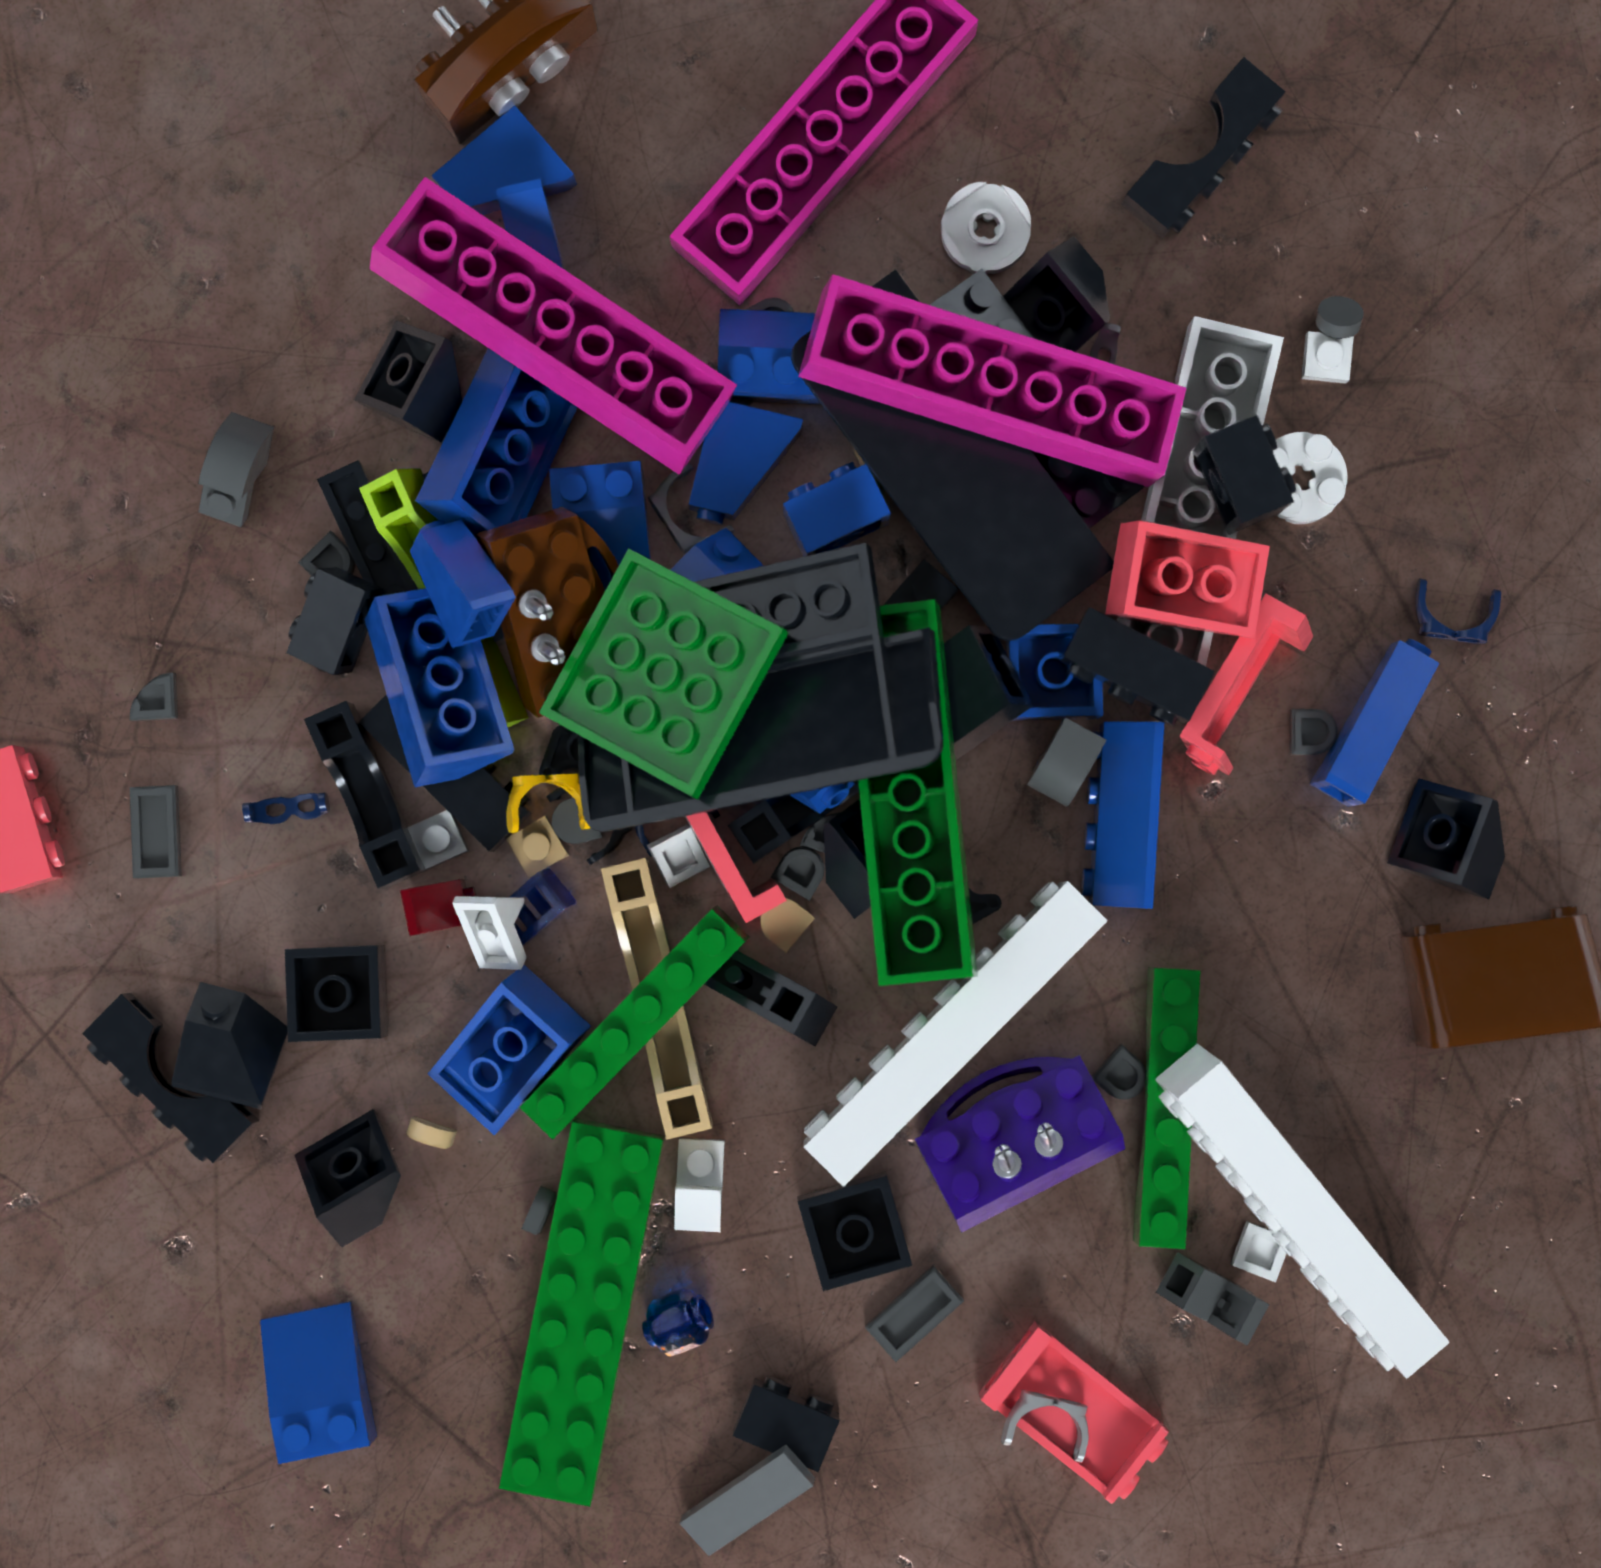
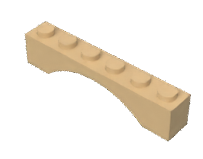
(671, 1049)

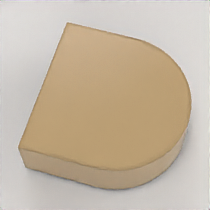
(785, 923)
(431, 1133)

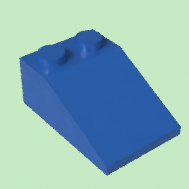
(611, 502)
(509, 1049)
(316, 1383)

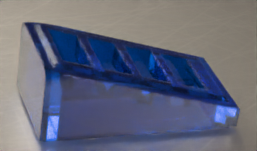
(554, 892)

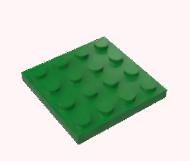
(663, 673)

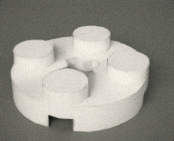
(990, 203)
(1328, 471)

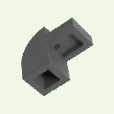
(232, 466)
(1066, 762)
(1212, 1298)

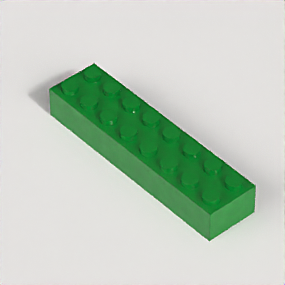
(918, 847)
(582, 1312)

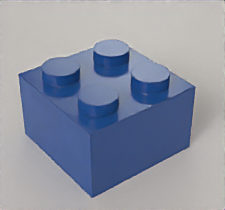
(836, 511)
(1045, 678)

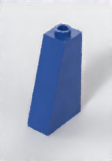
(1376, 723)

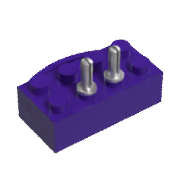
(1017, 1137)

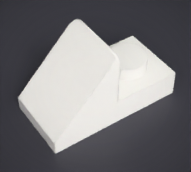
(491, 930)
(699, 1184)

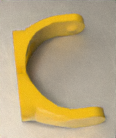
(523, 784)

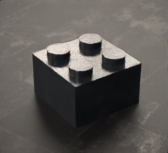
(1244, 474)
(336, 993)
(854, 1231)

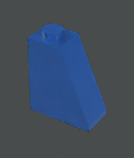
(503, 156)
(529, 217)
(738, 459)
(461, 581)

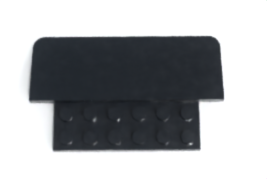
(991, 512)
(827, 713)

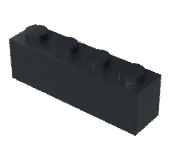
(474, 800)

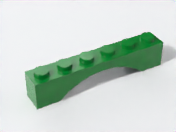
(634, 1022)
(1166, 1145)

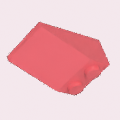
(1187, 579)

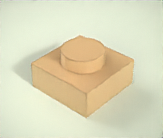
(537, 846)

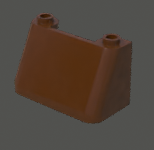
(1503, 980)

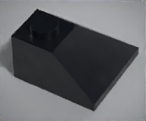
(1062, 297)
(414, 381)
(1451, 839)
(847, 860)
(229, 1047)
(350, 1178)

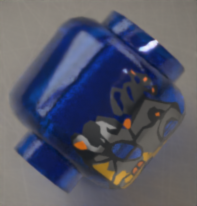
(678, 1322)

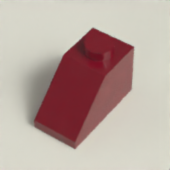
(431, 907)

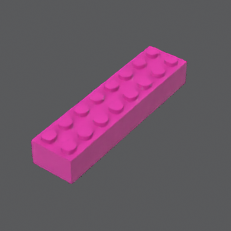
(820, 140)
(551, 325)
(992, 381)

